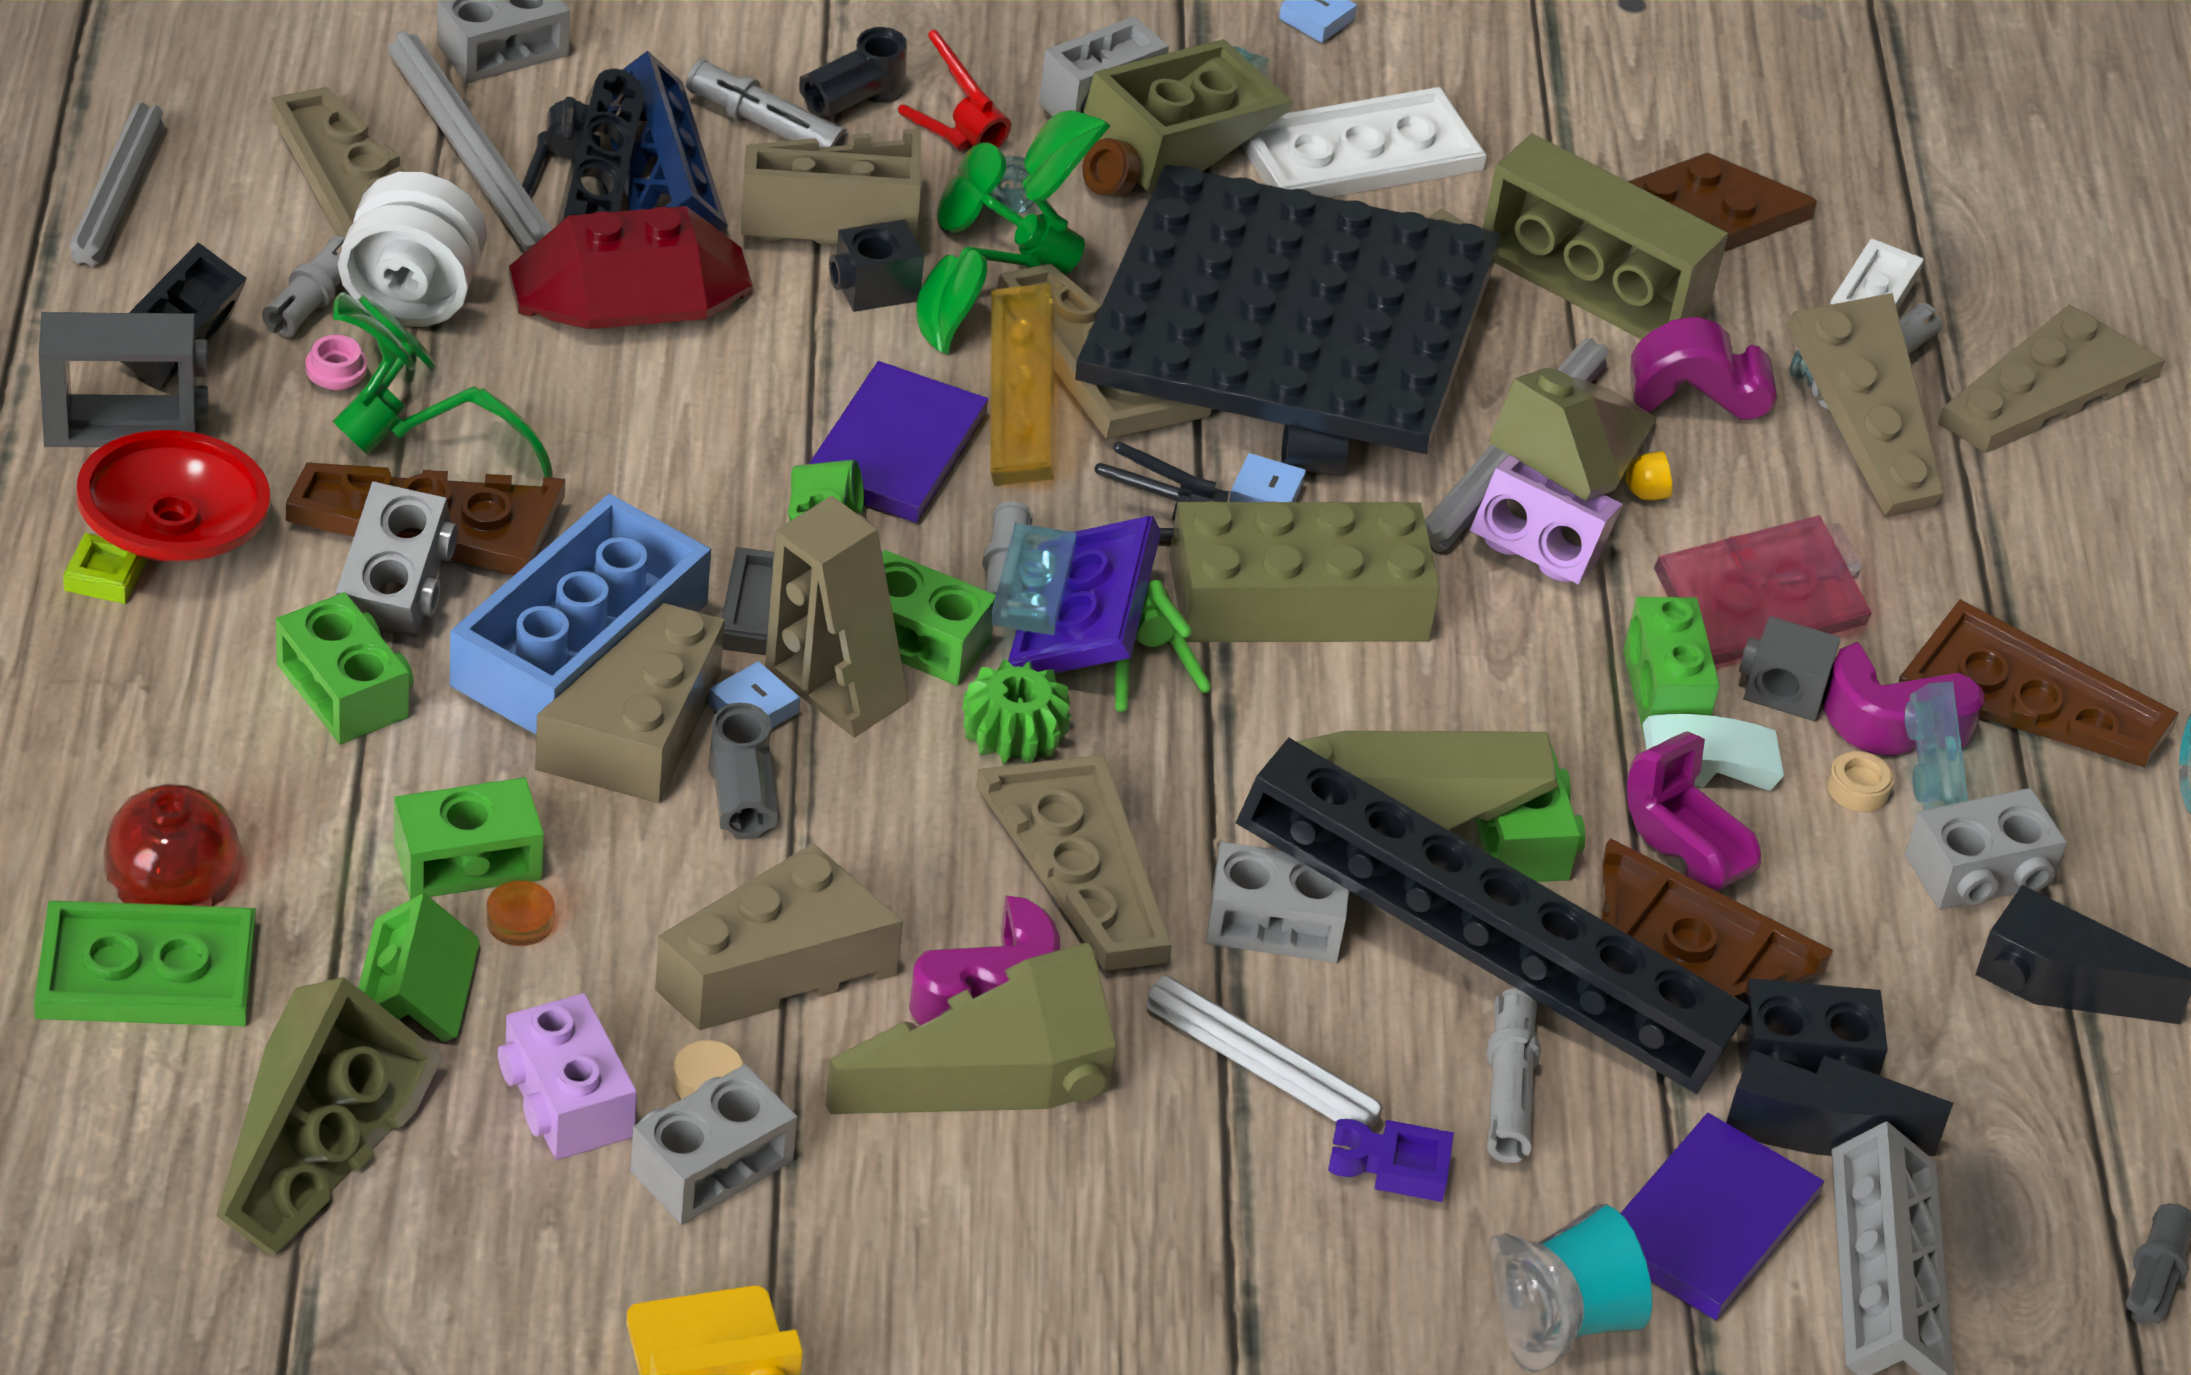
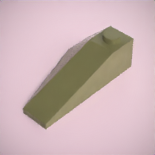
(1571, 431)
(1446, 772)
(1012, 1048)
(321, 1102)

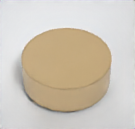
(1860, 781)
(701, 1062)

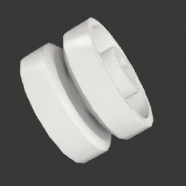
(413, 247)

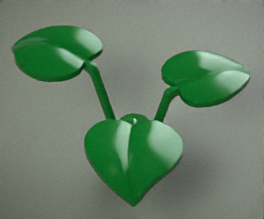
(1041, 238)
(377, 410)

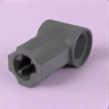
(743, 770)

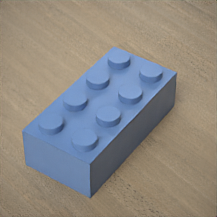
(573, 608)

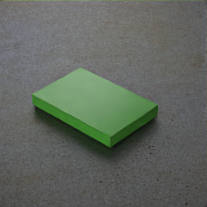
(145, 963)

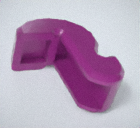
(1705, 358)
(1874, 713)
(1684, 820)
(944, 973)

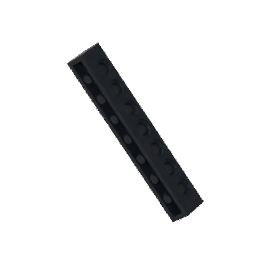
(1492, 915)

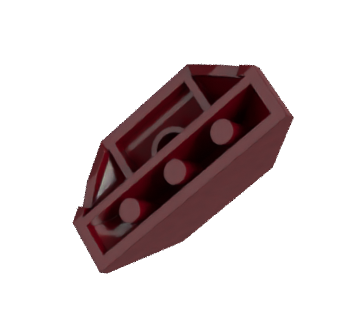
(630, 270)

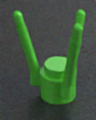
(1157, 625)

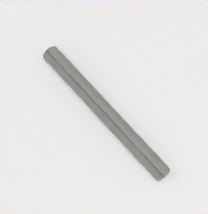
(469, 140)
(1464, 499)

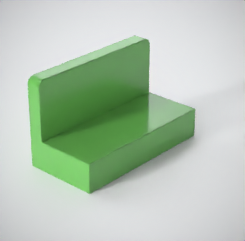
(421, 965)

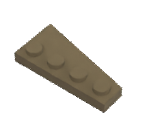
(332, 151)
(2047, 377)
(1871, 391)
(1111, 409)
(1084, 852)

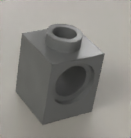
(1789, 667)

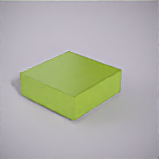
(102, 570)

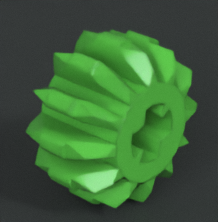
(1016, 712)

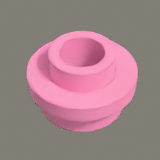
(336, 362)

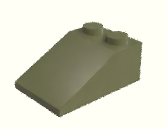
(1185, 106)

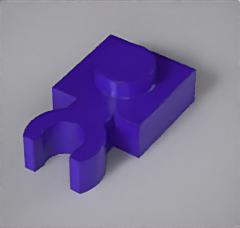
(1404, 1157)

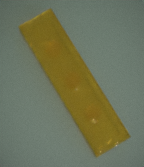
(1022, 385)

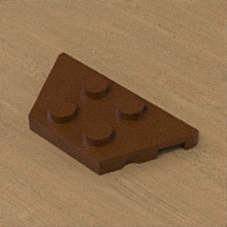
(1729, 197)
(1701, 926)

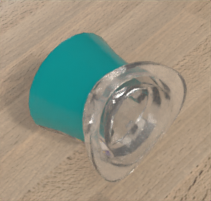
(1570, 1286)

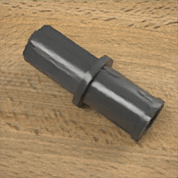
(2160, 1264)

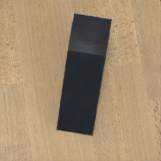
(2079, 964)

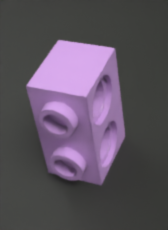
(1547, 510)

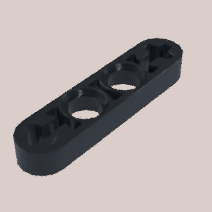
(593, 161)

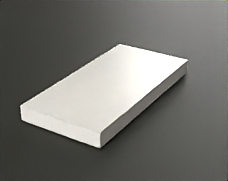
(1366, 145)

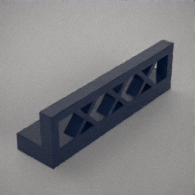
(672, 137)

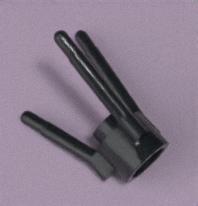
(559, 137)
(1191, 489)

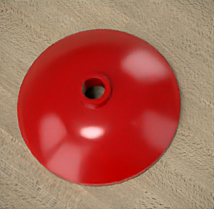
(173, 495)

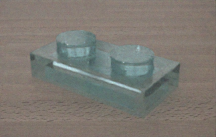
(1034, 579)
(1934, 726)

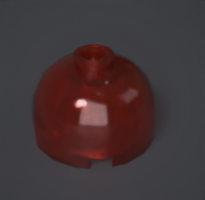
(172, 847)

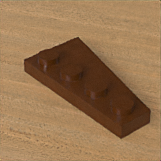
(496, 521)
(2043, 688)

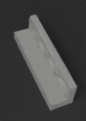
(1891, 1255)

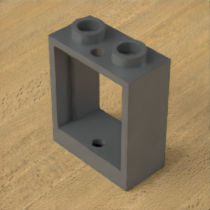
(128, 337)

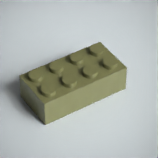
(1601, 239)
(1304, 571)

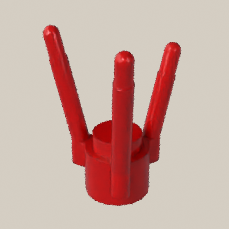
(975, 116)

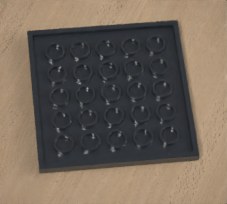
(1291, 308)

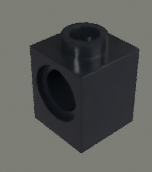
(877, 265)

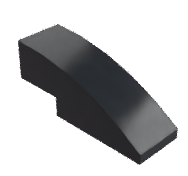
(1825, 1109)

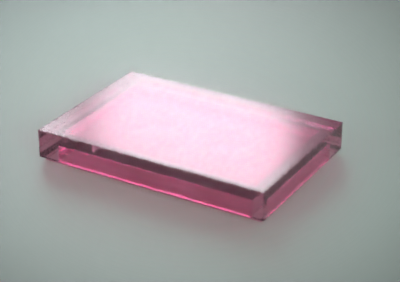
(1770, 572)

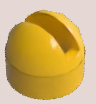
(1650, 476)

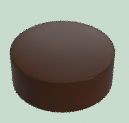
(1111, 168)

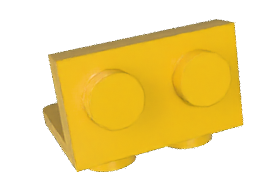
(712, 1335)

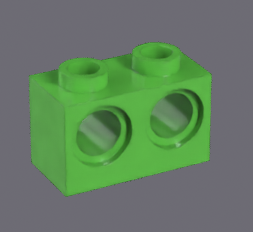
(937, 618)
(1670, 658)
(343, 667)

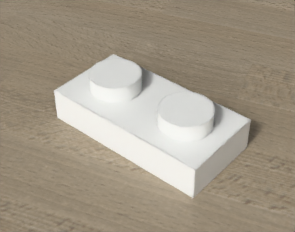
(1878, 272)

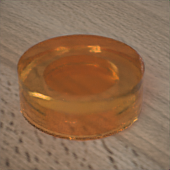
(520, 913)

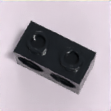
(196, 286)
(1811, 1021)

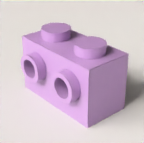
(568, 1076)

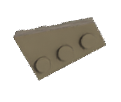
(816, 191)
(834, 618)
(635, 706)
(776, 938)

